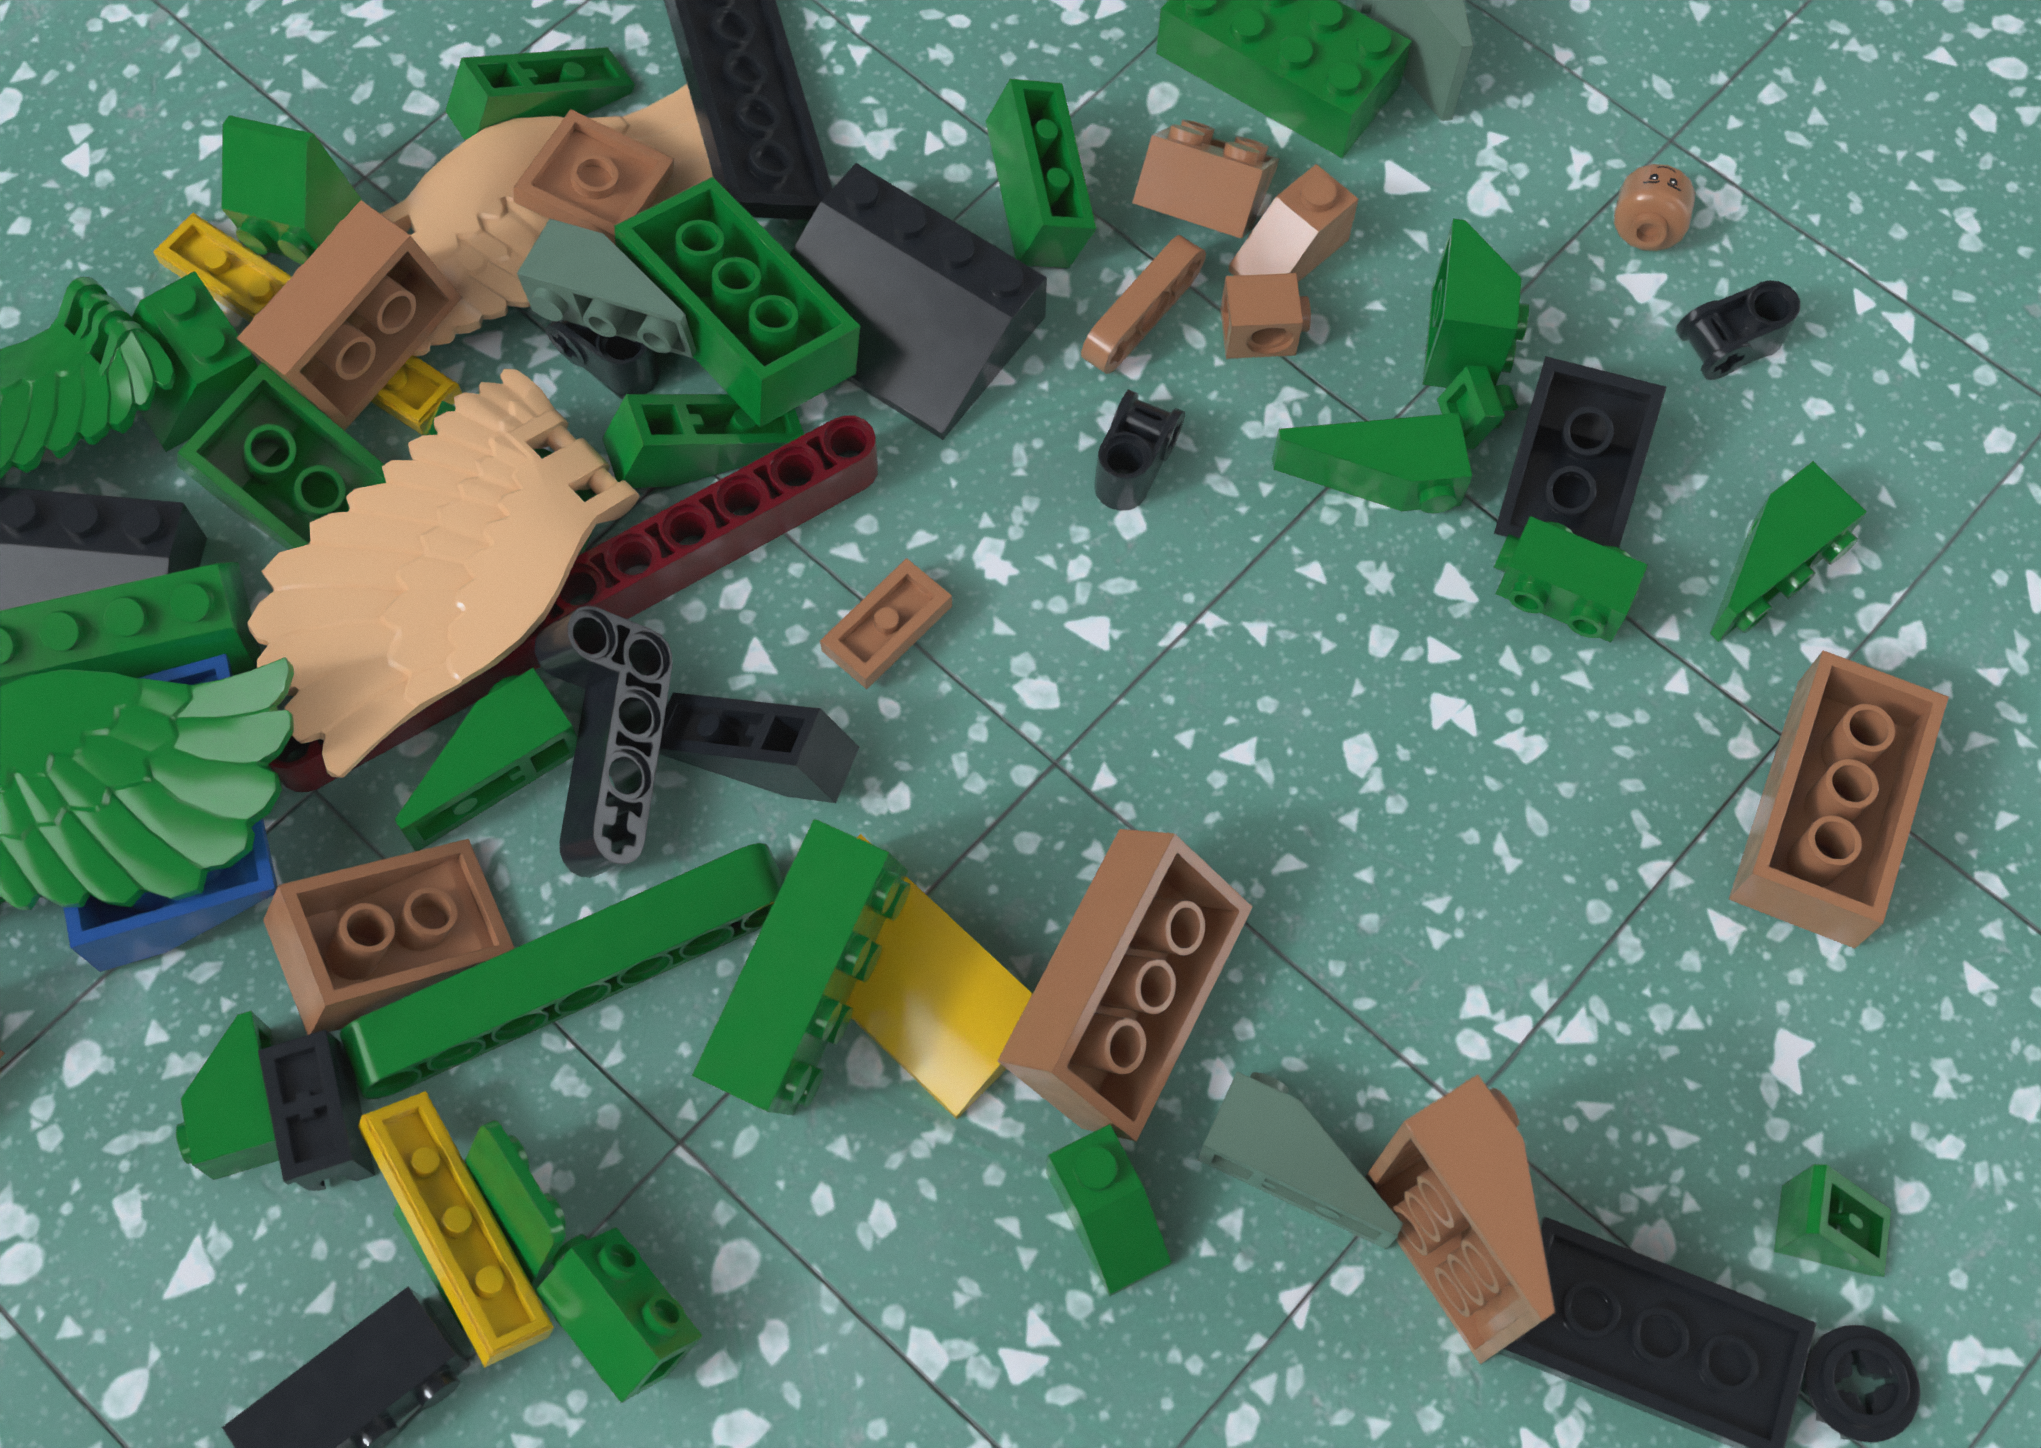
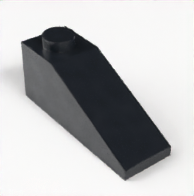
(760, 743)

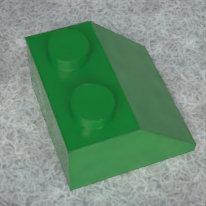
(281, 188)
(1472, 310)
(204, 355)

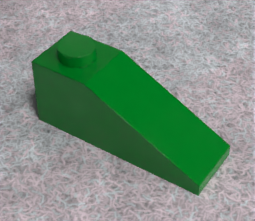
(534, 85)
(688, 438)
(1384, 461)
(495, 751)

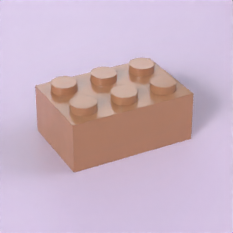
(351, 314)

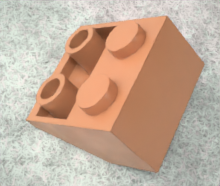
(1205, 177)

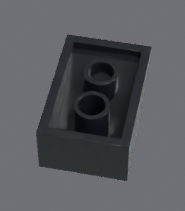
(1581, 452)

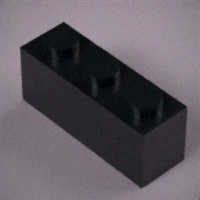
(358, 1383)

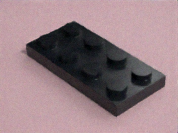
(1667, 1341)

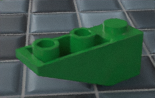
(1791, 533)

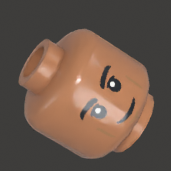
(1654, 202)

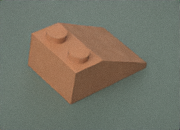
(382, 931)

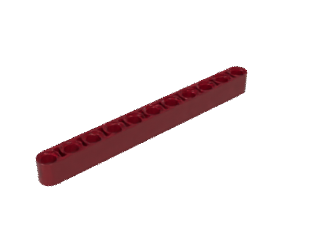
(670, 563)

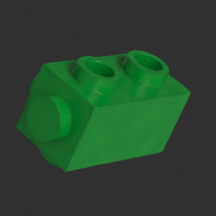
(1569, 578)
(617, 1312)

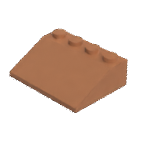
(1469, 1214)

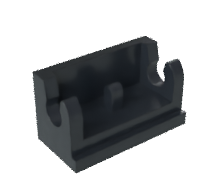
(315, 1111)

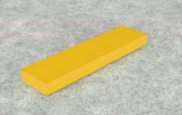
(455, 1228)

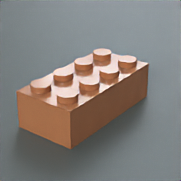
(1839, 800)
(1126, 983)

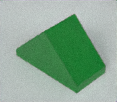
(1832, 1222)

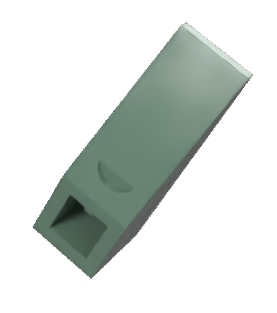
(592, 283)

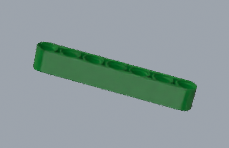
(561, 972)

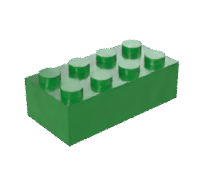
(1293, 60)
(747, 301)
(803, 971)

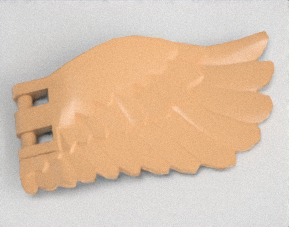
(477, 233)
(433, 567)

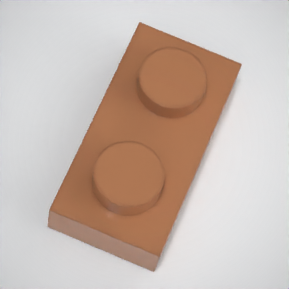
(886, 623)

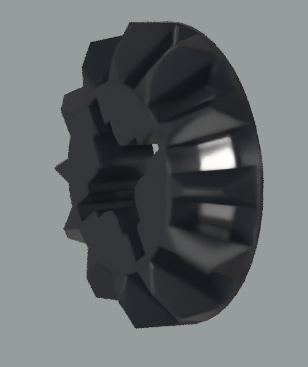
(1876, 1355)

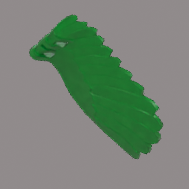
(77, 378)
(133, 781)

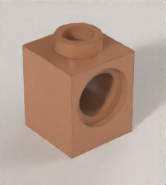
(1263, 315)

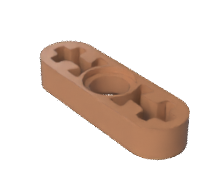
(1143, 304)

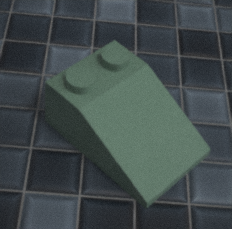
(1438, 46)

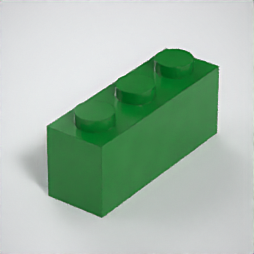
(1040, 173)

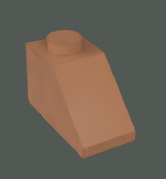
(1299, 228)

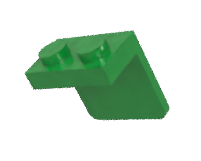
(525, 1214)

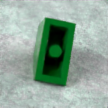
(227, 1105)
(1108, 1209)

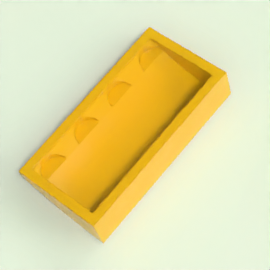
(939, 1003)

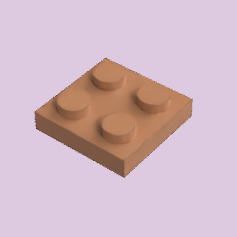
(592, 176)

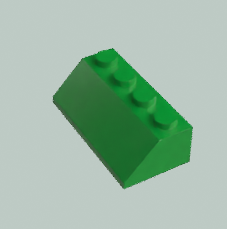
(134, 627)

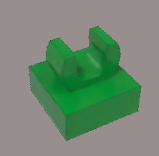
(1477, 402)

